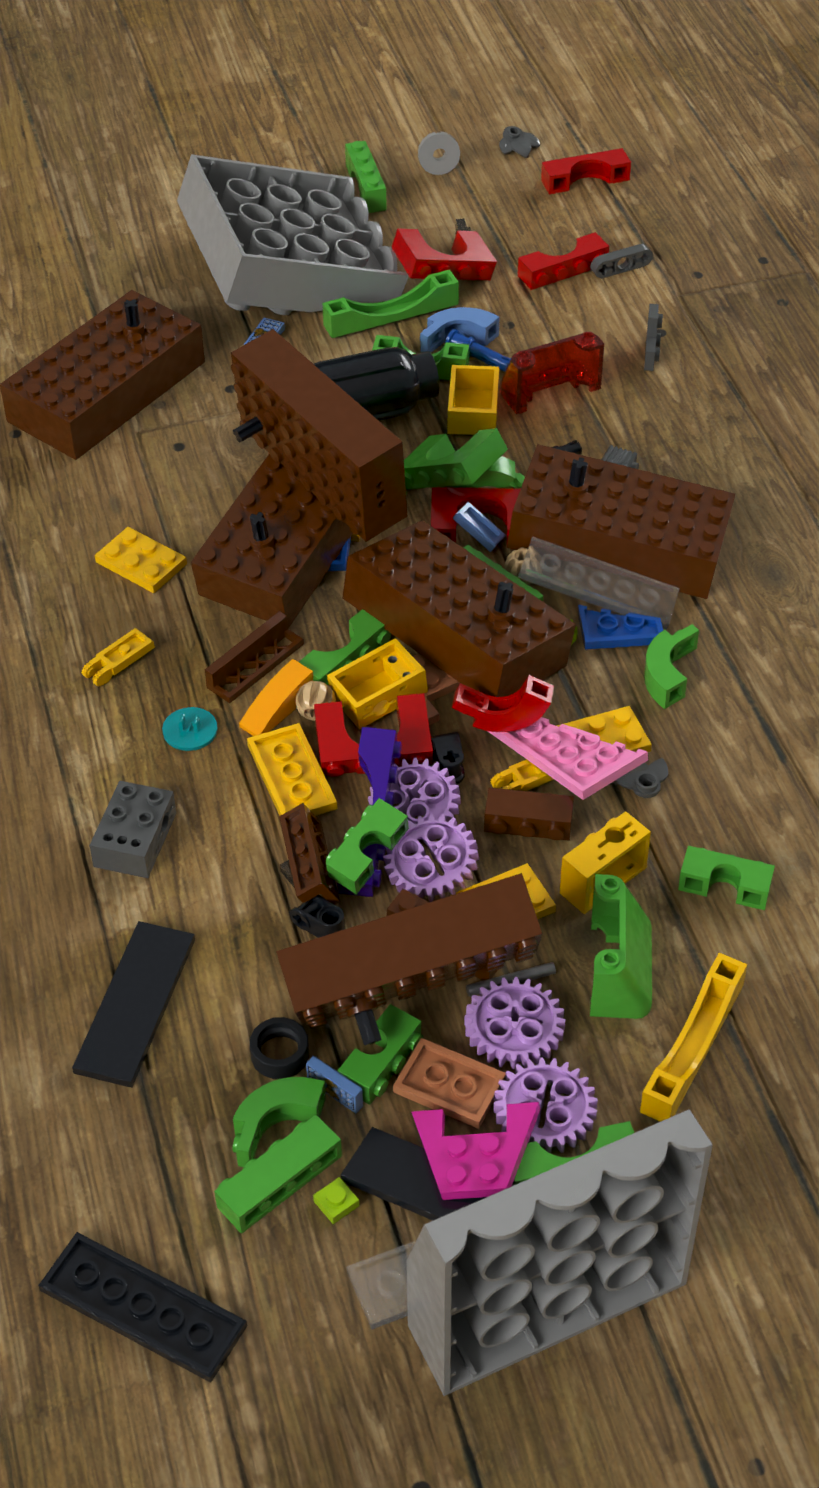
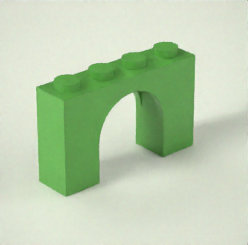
(439, 465)

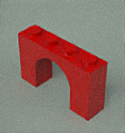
(470, 259)
(449, 500)
(340, 753)

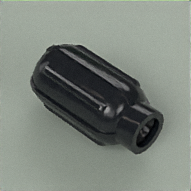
(385, 379)

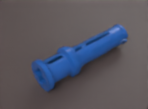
(478, 351)

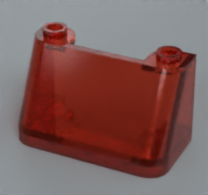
(562, 361)

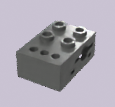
(133, 829)

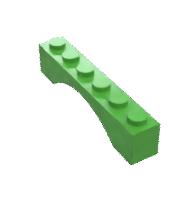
(432, 294)

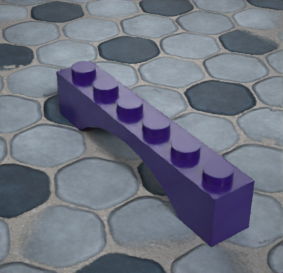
(377, 758)

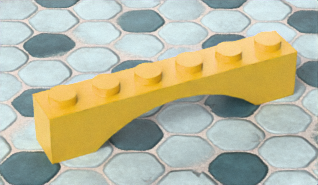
(678, 1069)

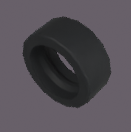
(281, 1067)

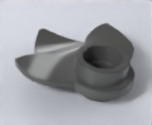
(516, 140)
(645, 779)

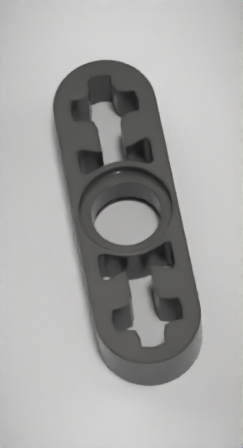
(636, 257)

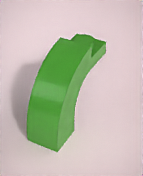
(499, 475)
(661, 678)
(274, 1102)

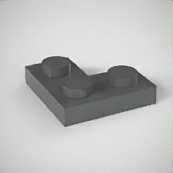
(653, 338)

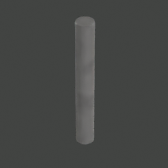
(523, 975)

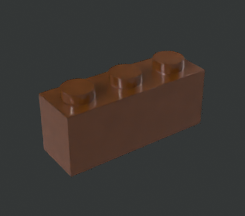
(528, 814)

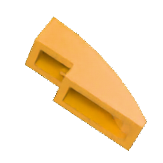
(276, 699)

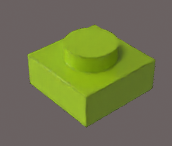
(336, 1200)

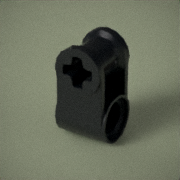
(449, 754)
(318, 917)

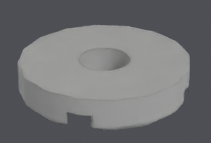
(440, 165)

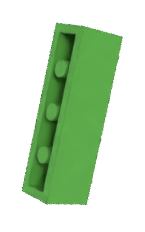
(278, 1173)

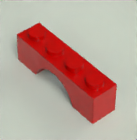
(608, 165)
(542, 269)

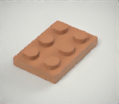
(449, 1082)

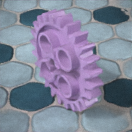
(415, 798)
(454, 844)
(514, 1022)
(575, 1110)

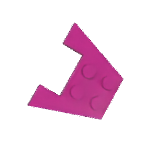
(476, 1162)

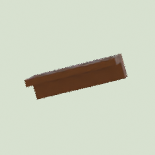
(246, 656)
(307, 855)

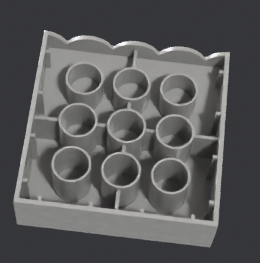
(286, 236)
(557, 1252)

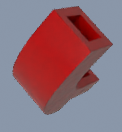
(505, 712)

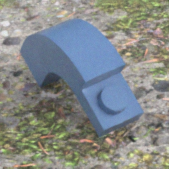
(468, 321)

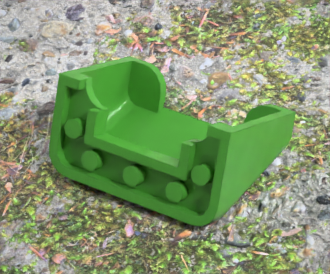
(624, 974)

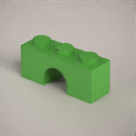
(378, 825)
(706, 867)
(372, 1072)

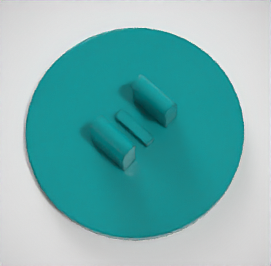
(189, 728)

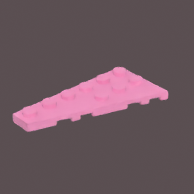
(573, 755)

